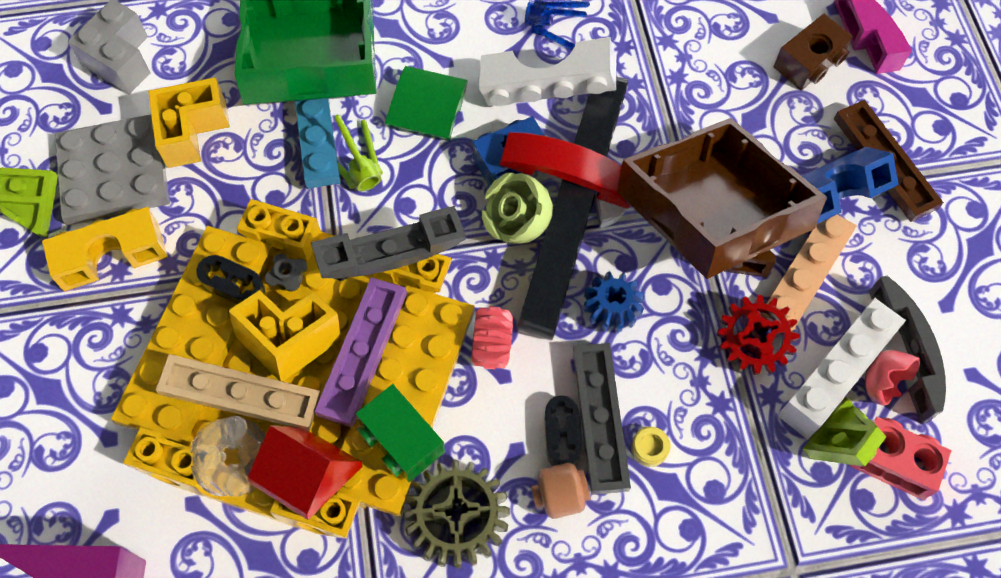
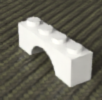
(584, 71)
(841, 369)

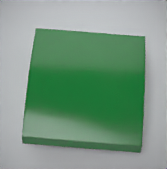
(426, 103)

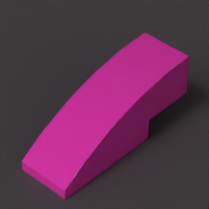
(875, 32)

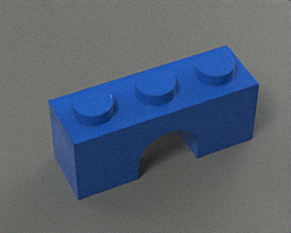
(859, 173)

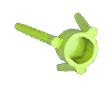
(363, 172)

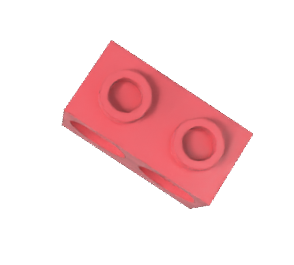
(899, 465)

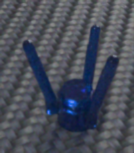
(541, 14)

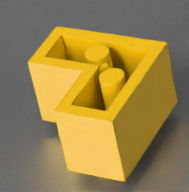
(181, 114)
(287, 338)

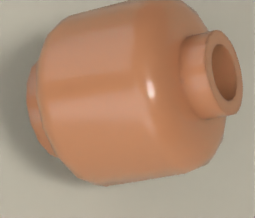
(561, 490)

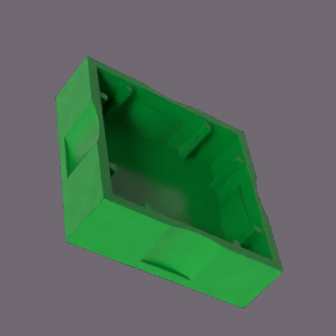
(305, 50)

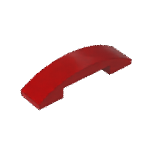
(566, 161)

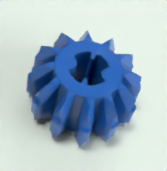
(613, 313)

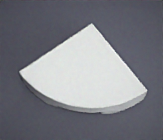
(607, 212)

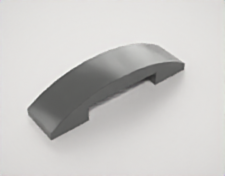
(390, 248)
(919, 340)

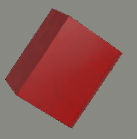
(300, 469)

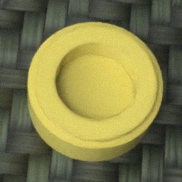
(650, 446)

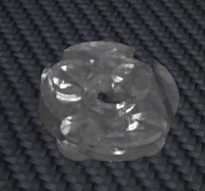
(209, 457)

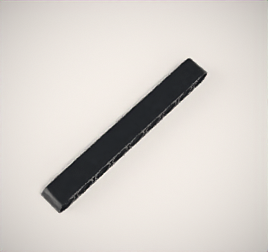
(569, 221)

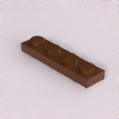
(865, 129)

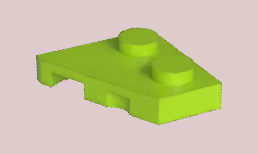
(28, 197)
(845, 437)

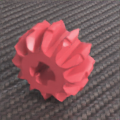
(492, 337)

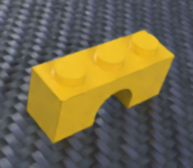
(75, 253)

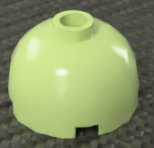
(517, 208)

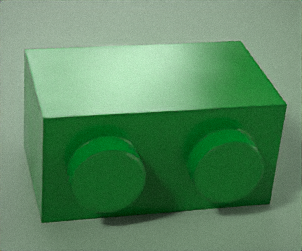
(400, 433)

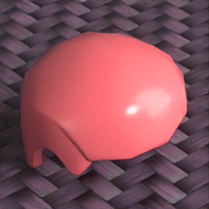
(886, 373)

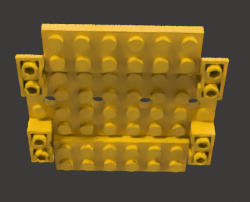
(199, 328)

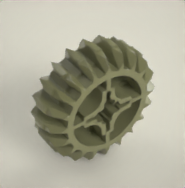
(455, 479)

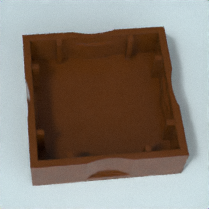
(719, 196)

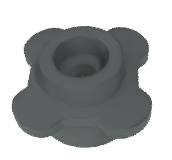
(290, 281)

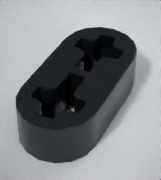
(234, 274)
(571, 430)

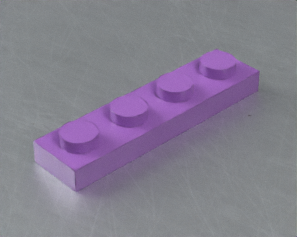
(361, 352)

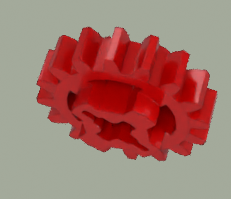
(763, 350)

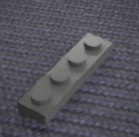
(601, 419)

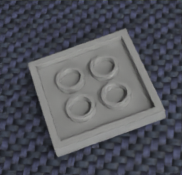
(109, 170)

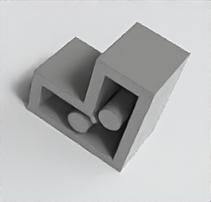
(110, 46)

